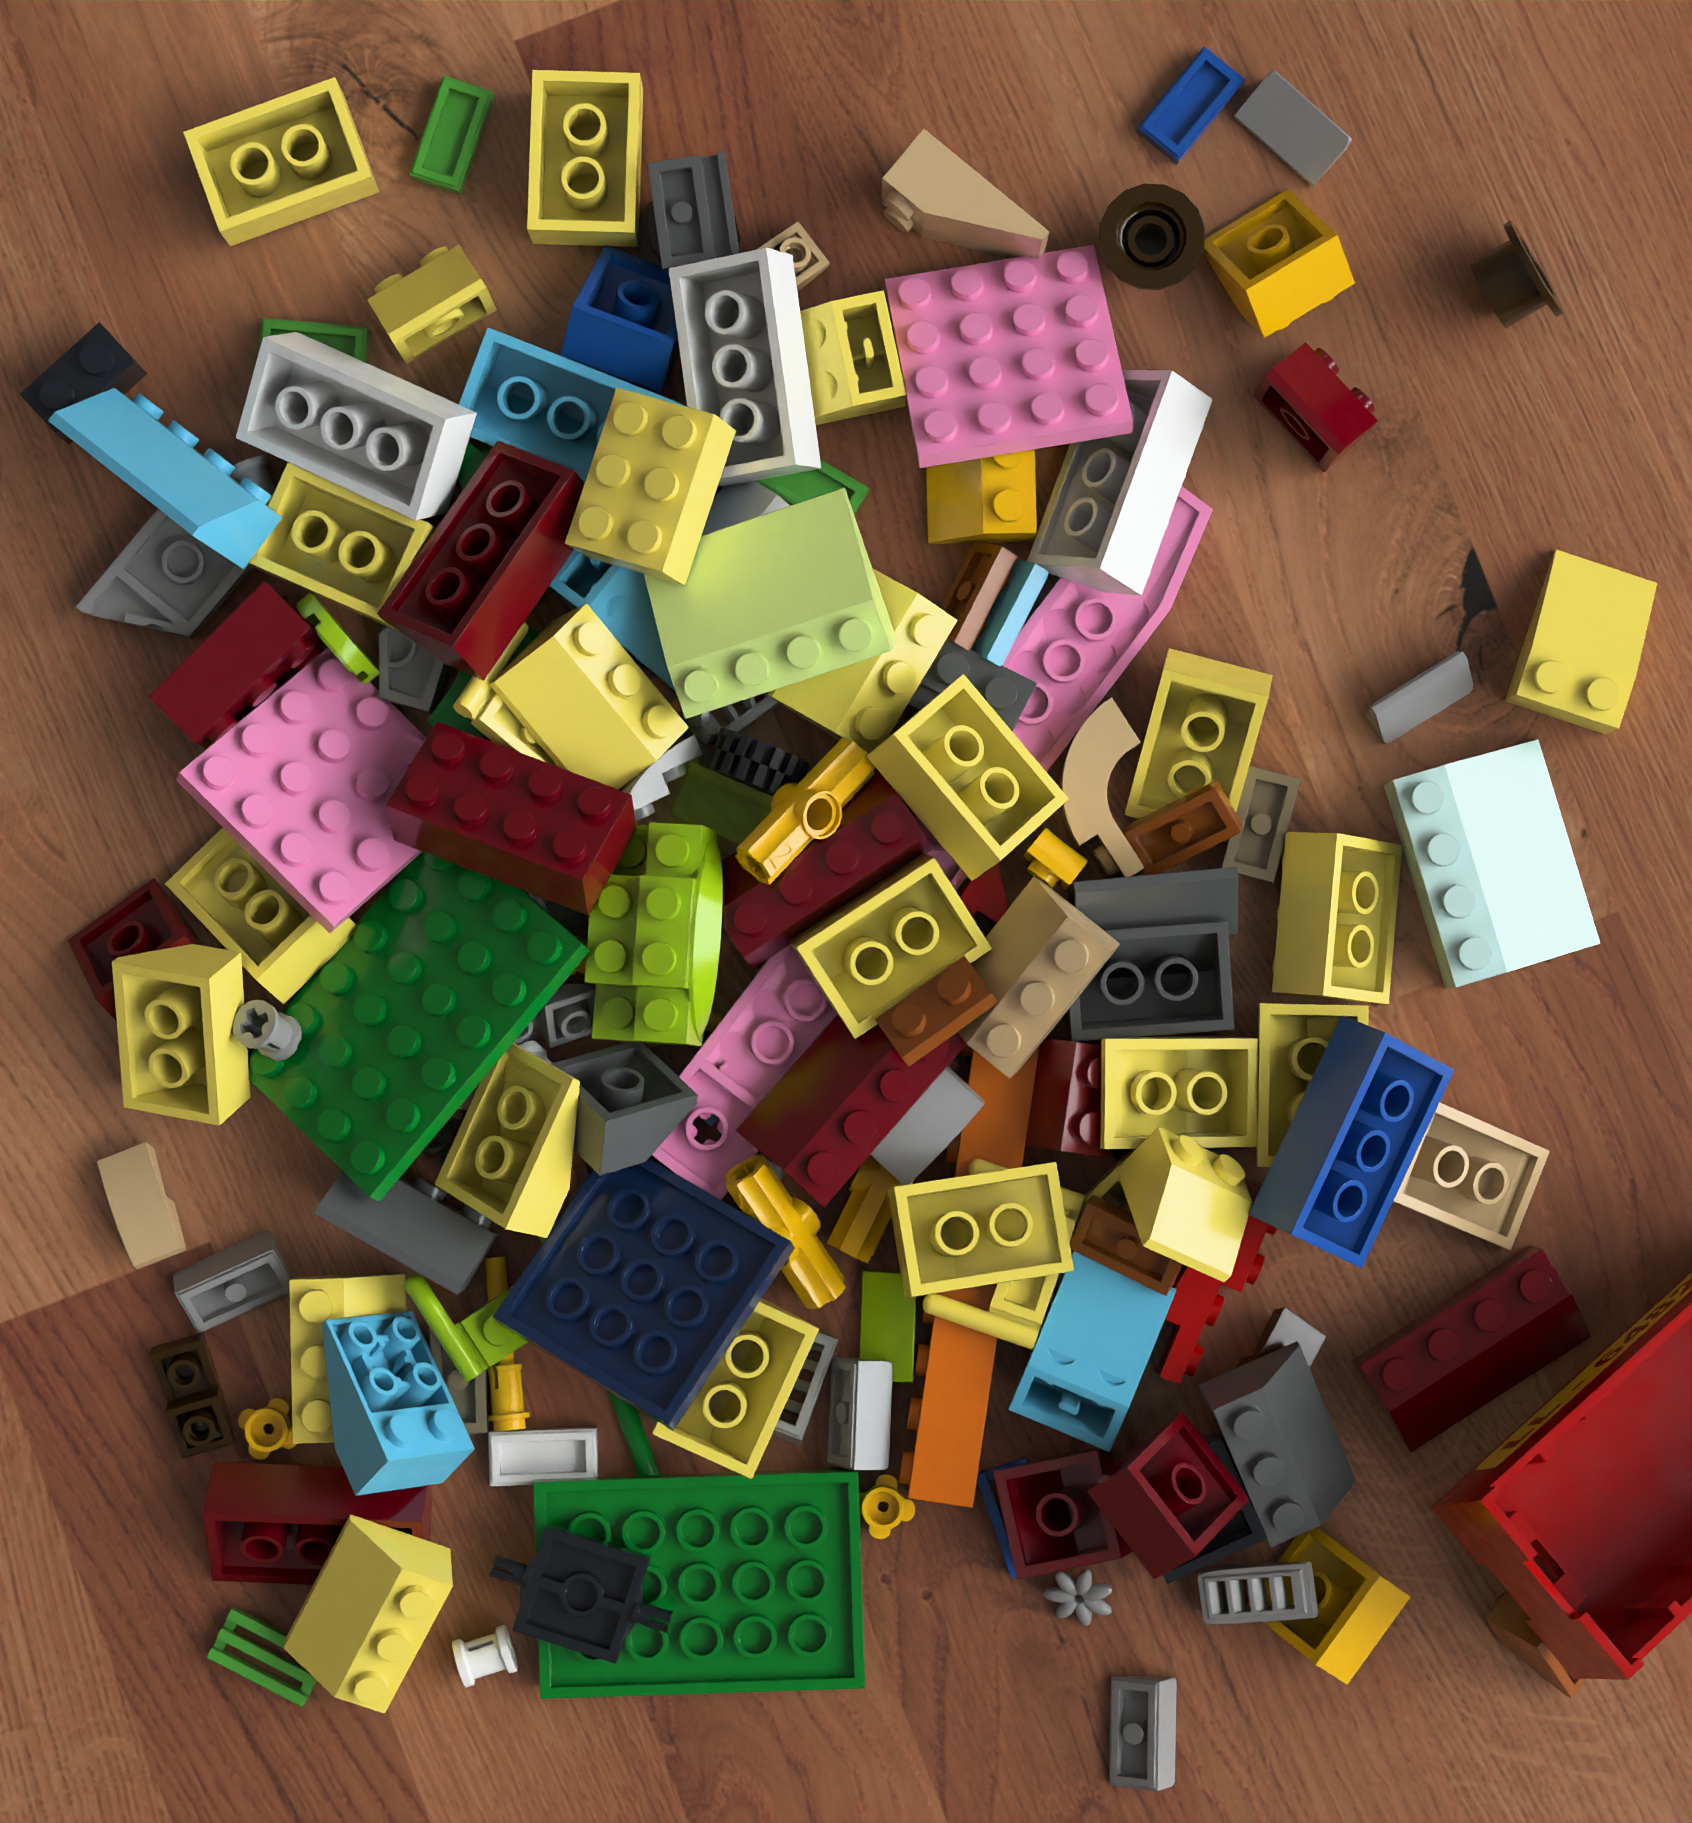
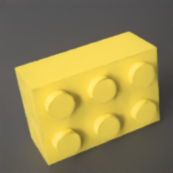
(585, 158)
(281, 162)
(650, 486)
(338, 543)
(968, 778)

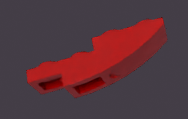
(1199, 1304)

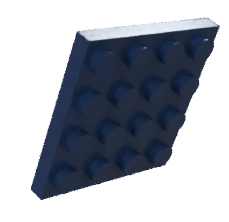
(644, 1286)

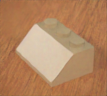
(1036, 970)

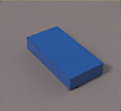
(1190, 105)

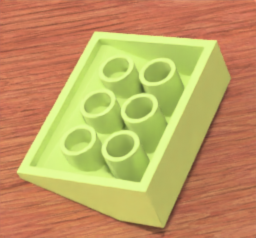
(771, 605)

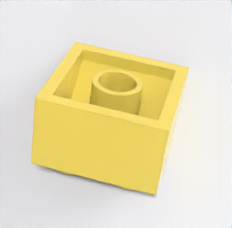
(431, 302)
(1187, 1202)

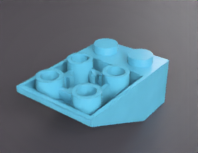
(620, 602)
(1091, 1353)
(390, 1405)

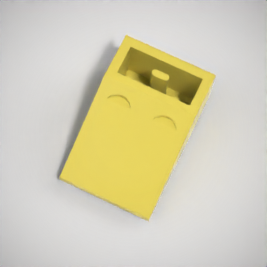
(852, 358)

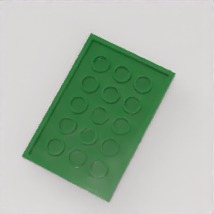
(414, 1015)
(750, 1567)

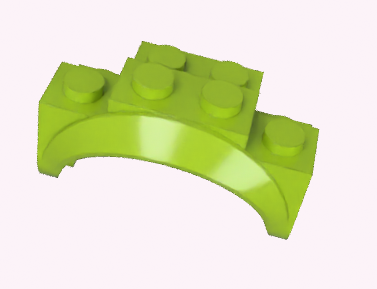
(658, 937)

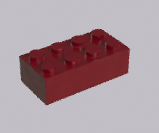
(512, 817)

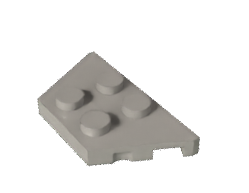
(164, 581)

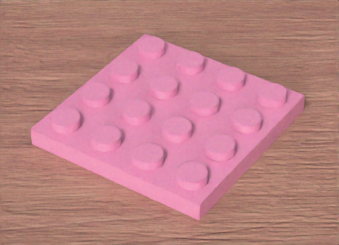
(1008, 356)
(311, 785)

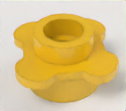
(254, 1422)
(898, 1510)

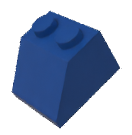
(624, 320)

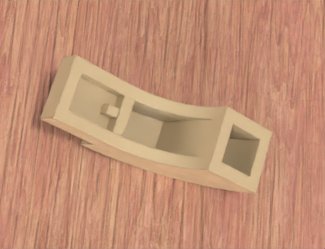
(1085, 779)

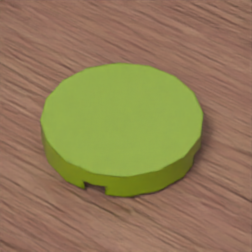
(337, 639)

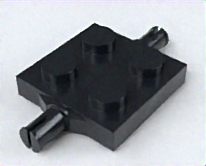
(581, 1593)

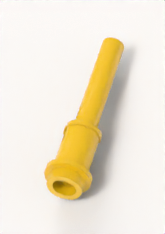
(505, 1375)

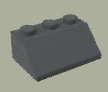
(1160, 899)
(1158, 984)
(414, 1228)
(1280, 1441)

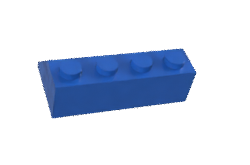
(1351, 1141)

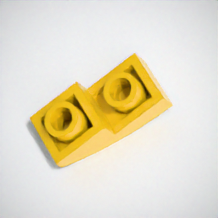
(1054, 860)

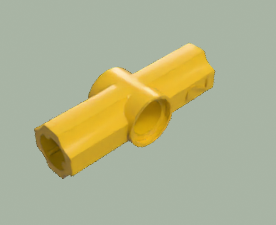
(805, 811)
(767, 1201)
(865, 1212)

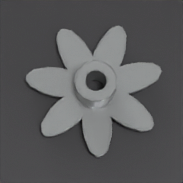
(1079, 1596)

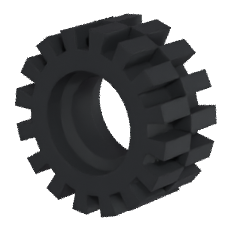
(755, 762)

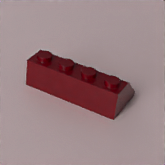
(488, 560)
(869, 845)
(839, 1105)
(1472, 1347)
(285, 1518)

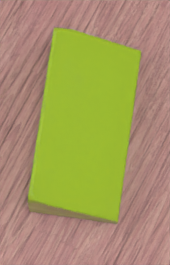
(888, 1323)

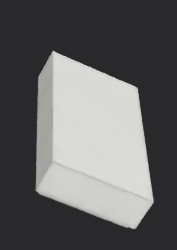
(548, 1453)

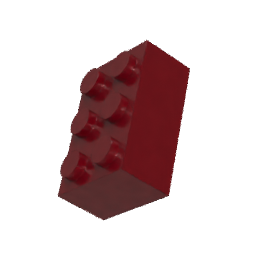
(237, 666)

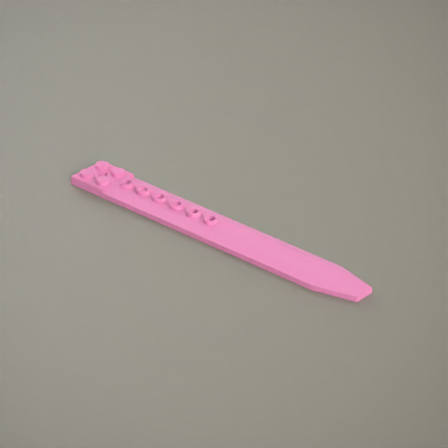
(1075, 654)

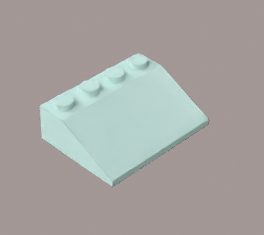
(1491, 864)

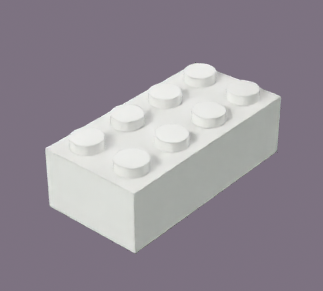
(748, 360)
(355, 425)

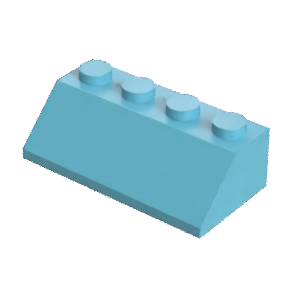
(540, 401)
(171, 472)

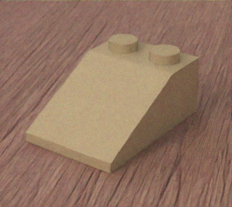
(954, 204)
(1472, 1177)

